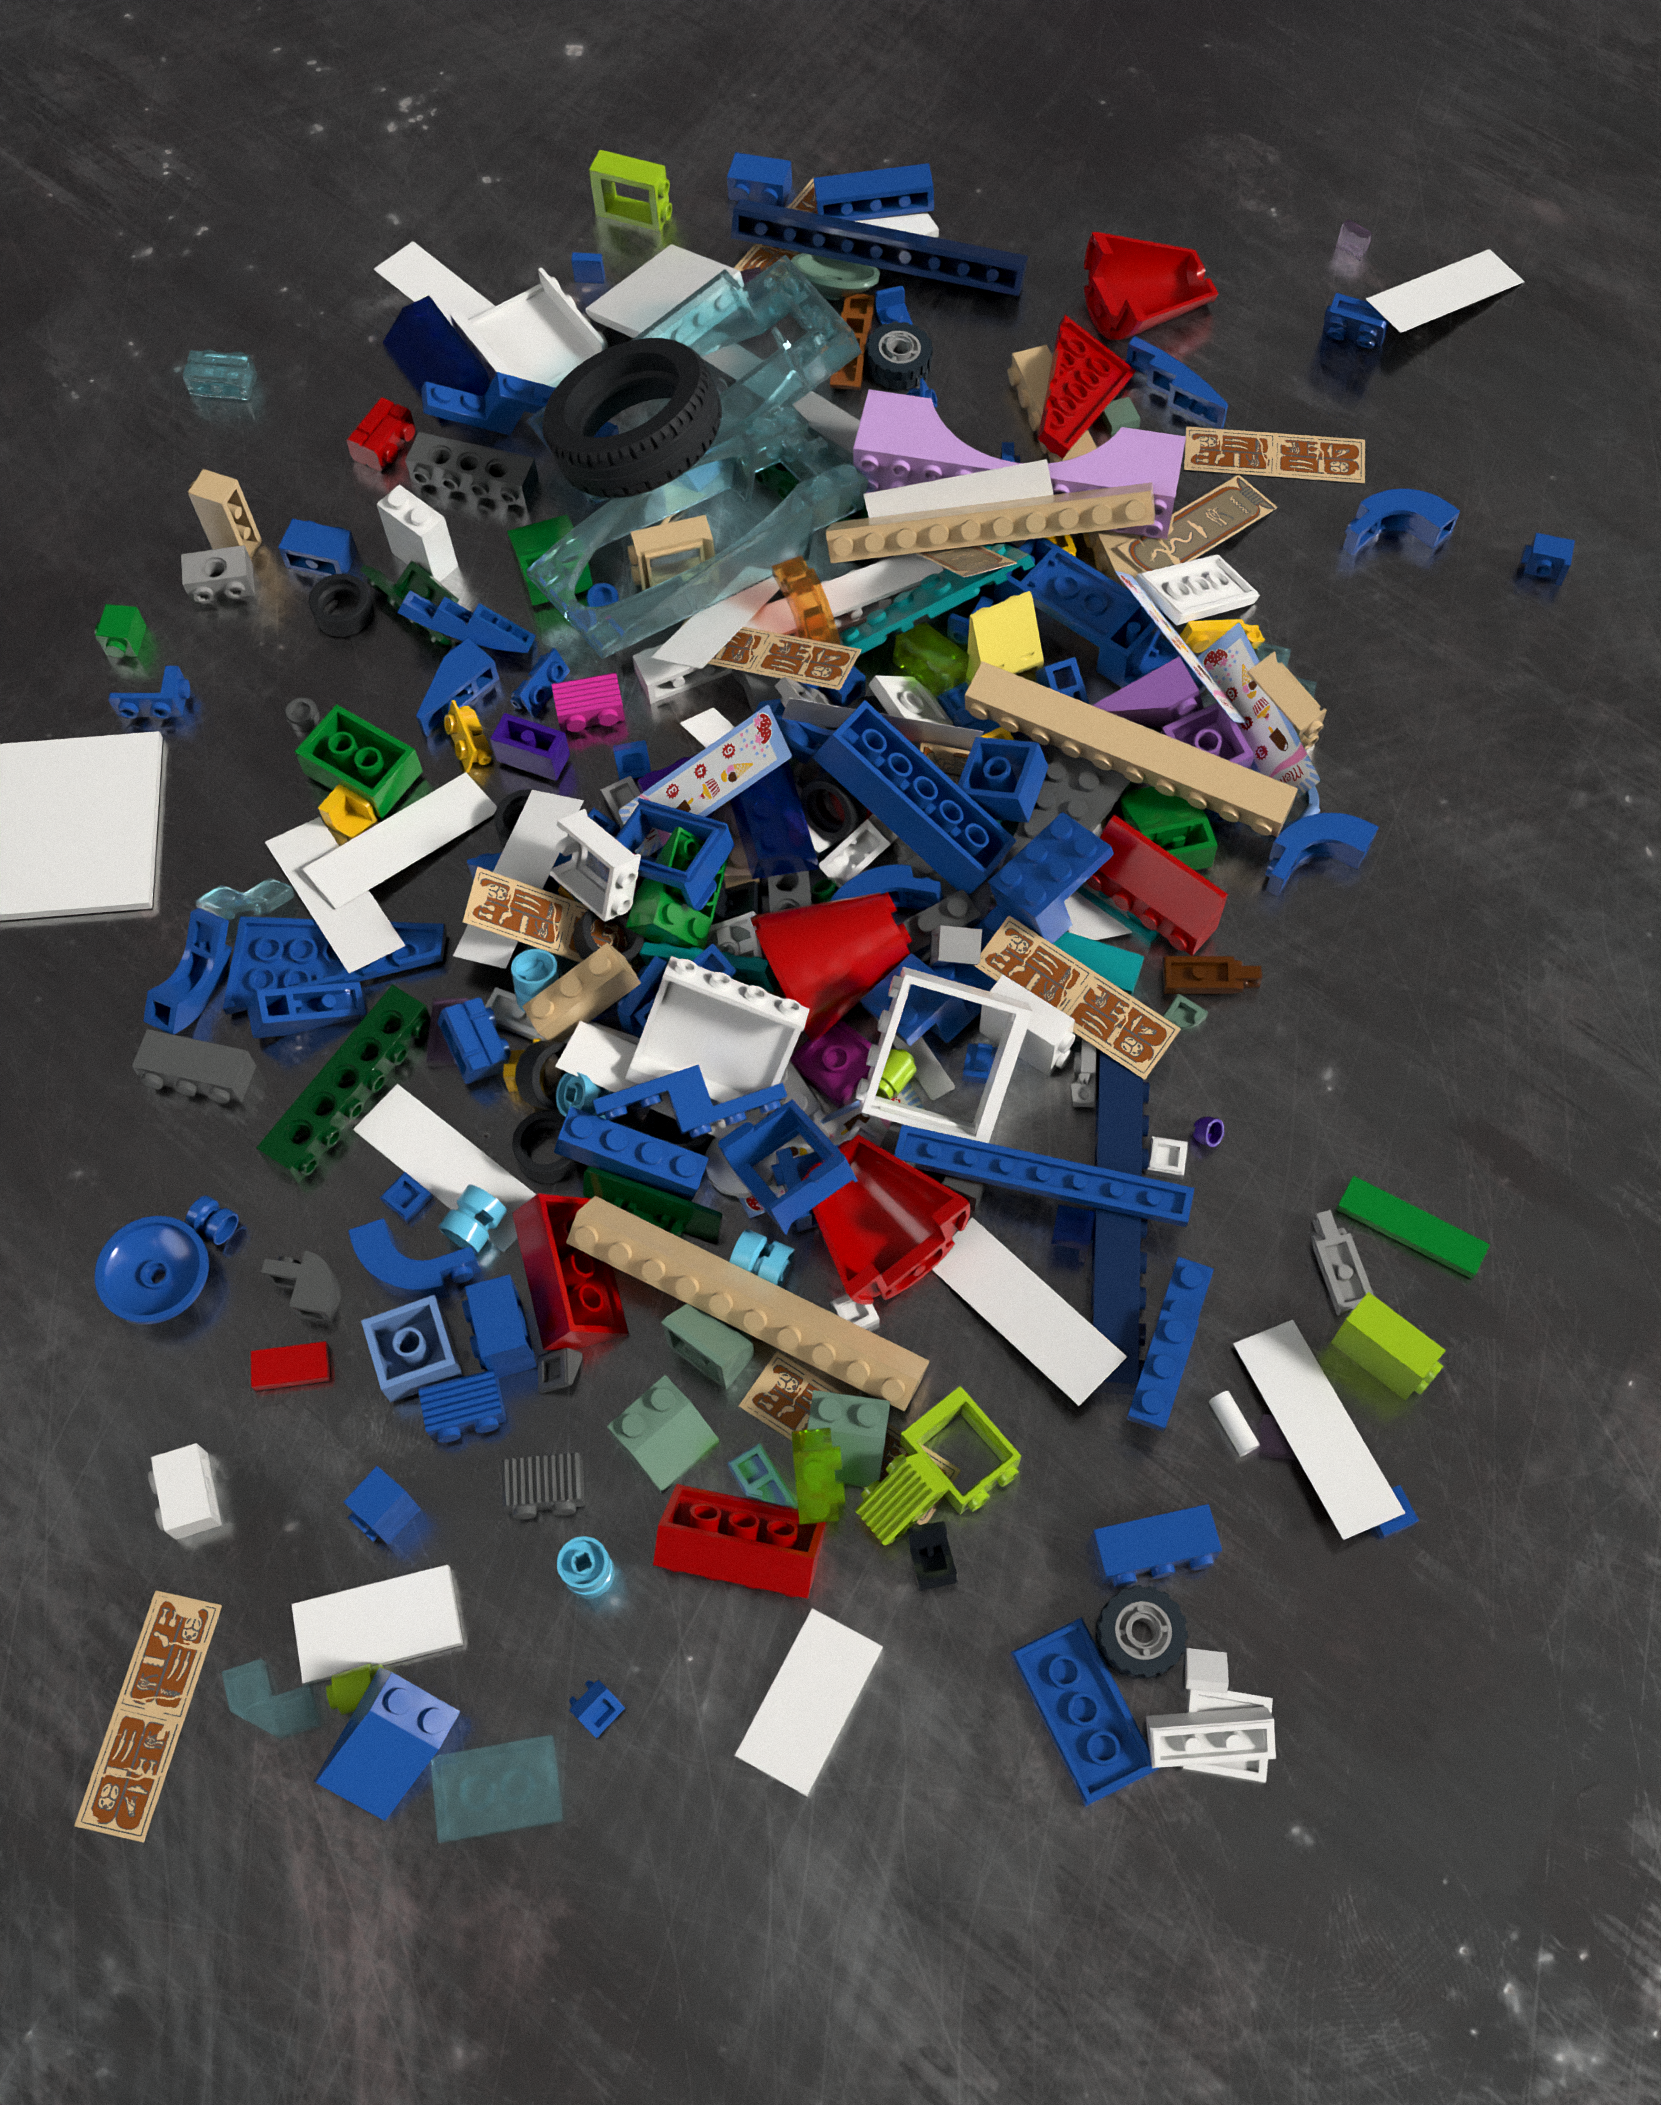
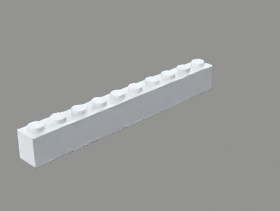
(850, 600)

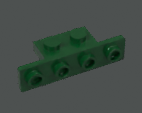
(420, 582)
(653, 1206)

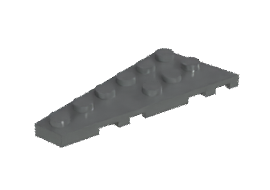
(1071, 788)

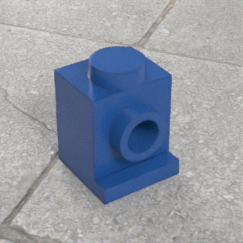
(1548, 557)

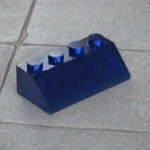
(433, 351)
(774, 826)

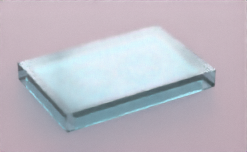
(496, 1789)

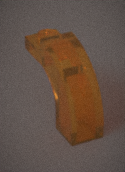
(806, 600)

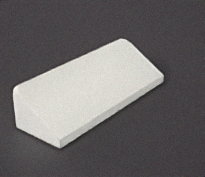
(1211, 1737)

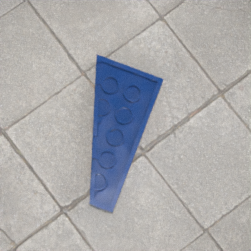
(297, 954)

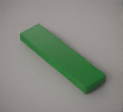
(1413, 1227)

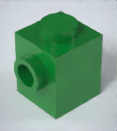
(120, 630)

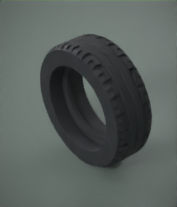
(649, 453)

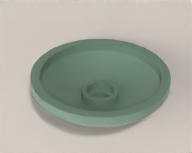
(836, 277)

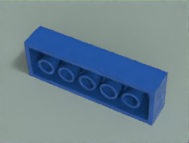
(914, 799)

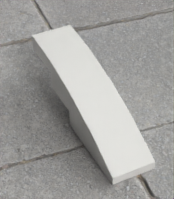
(858, 850)

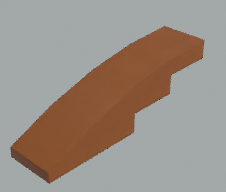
(858, 314)

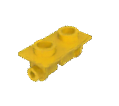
(462, 725)

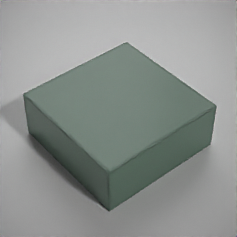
(1120, 414)

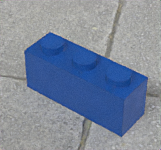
(1156, 1545)

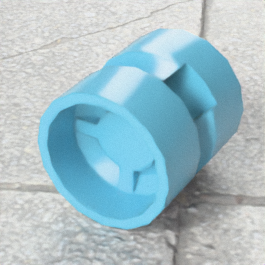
(533, 973)
(578, 1093)
(473, 1218)
(763, 1259)
(585, 1567)

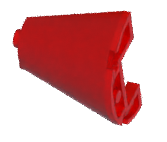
(1141, 284)
(832, 953)
(888, 1223)

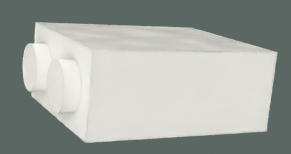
(417, 532)
(1047, 1034)

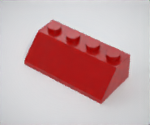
(1158, 888)
(569, 1289)
(738, 1541)

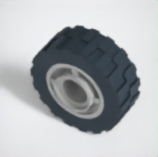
(898, 355)
(1162, 1618)

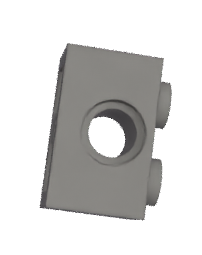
(217, 574)

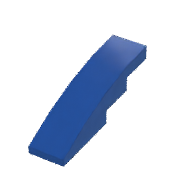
(1183, 386)
(481, 627)

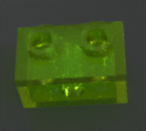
(930, 658)
(815, 1475)

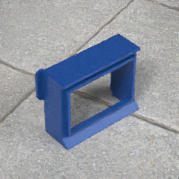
(697, 881)
(752, 1144)

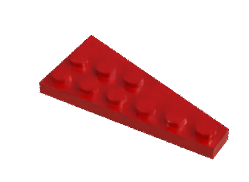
(1080, 386)

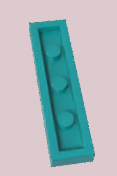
(749, 971)

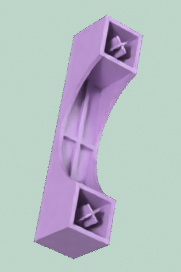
(908, 444)

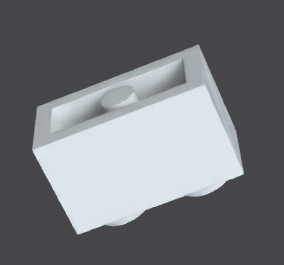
(184, 1492)

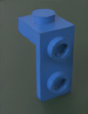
(160, 705)

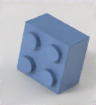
(411, 1348)

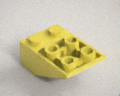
(1006, 638)

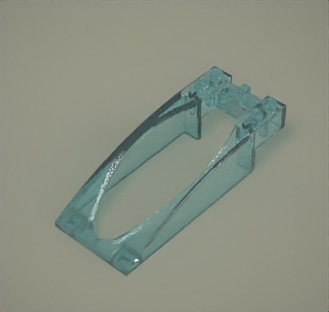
(727, 313)
(823, 497)

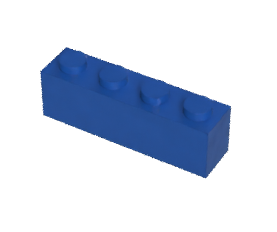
(875, 193)
(630, 1154)

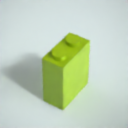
(1389, 1347)

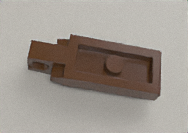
(1208, 975)

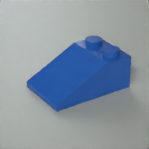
(386, 1744)

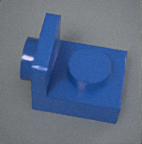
(891, 306)

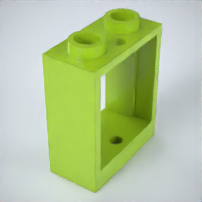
(613, 168)
(939, 1417)

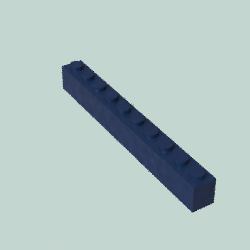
(879, 247)
(1118, 1236)

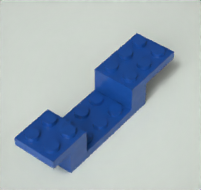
(1093, 608)
(1028, 890)

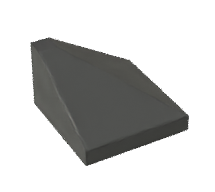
(557, 1369)

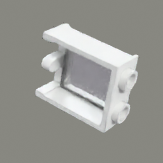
(600, 868)

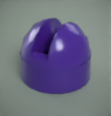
(1215, 1132)

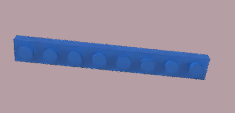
(1045, 1175)

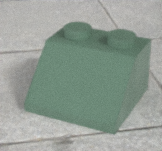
(708, 1343)
(858, 1428)
(663, 1433)

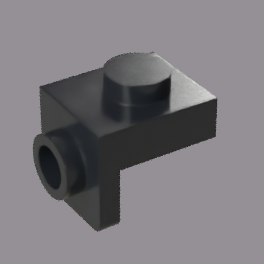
(738, 901)
(931, 1556)

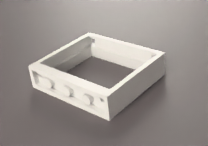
(998, 1077)

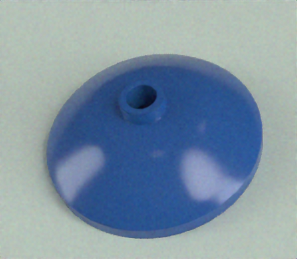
(137, 1256)

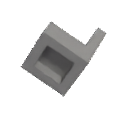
(955, 946)

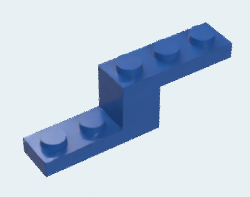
(496, 411)
(689, 1101)
(1170, 1345)

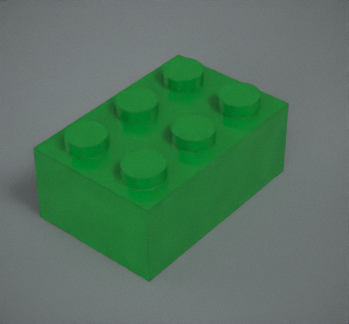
(359, 758)

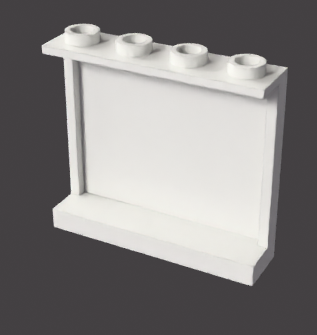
(654, 290)
(532, 335)
(724, 1026)

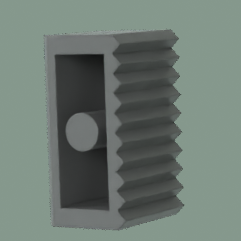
(543, 1484)

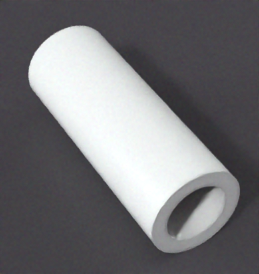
(1234, 1423)

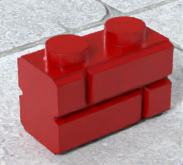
(381, 434)

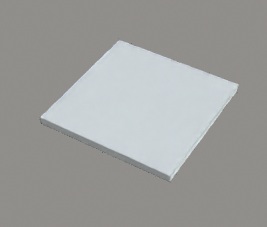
(78, 825)

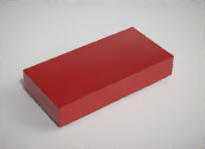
(290, 1366)

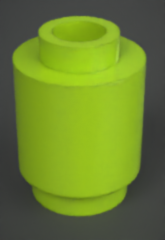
(896, 1074)
(349, 1687)

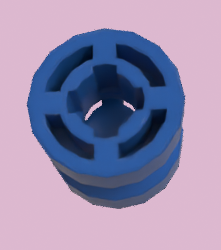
(212, 1220)

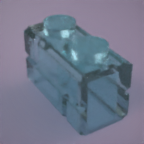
(220, 374)

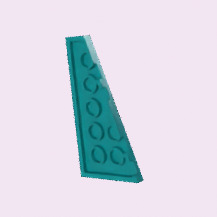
(932, 597)

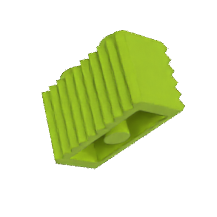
(901, 1497)

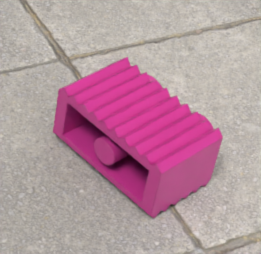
(588, 702)

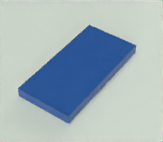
(1083, 1711)

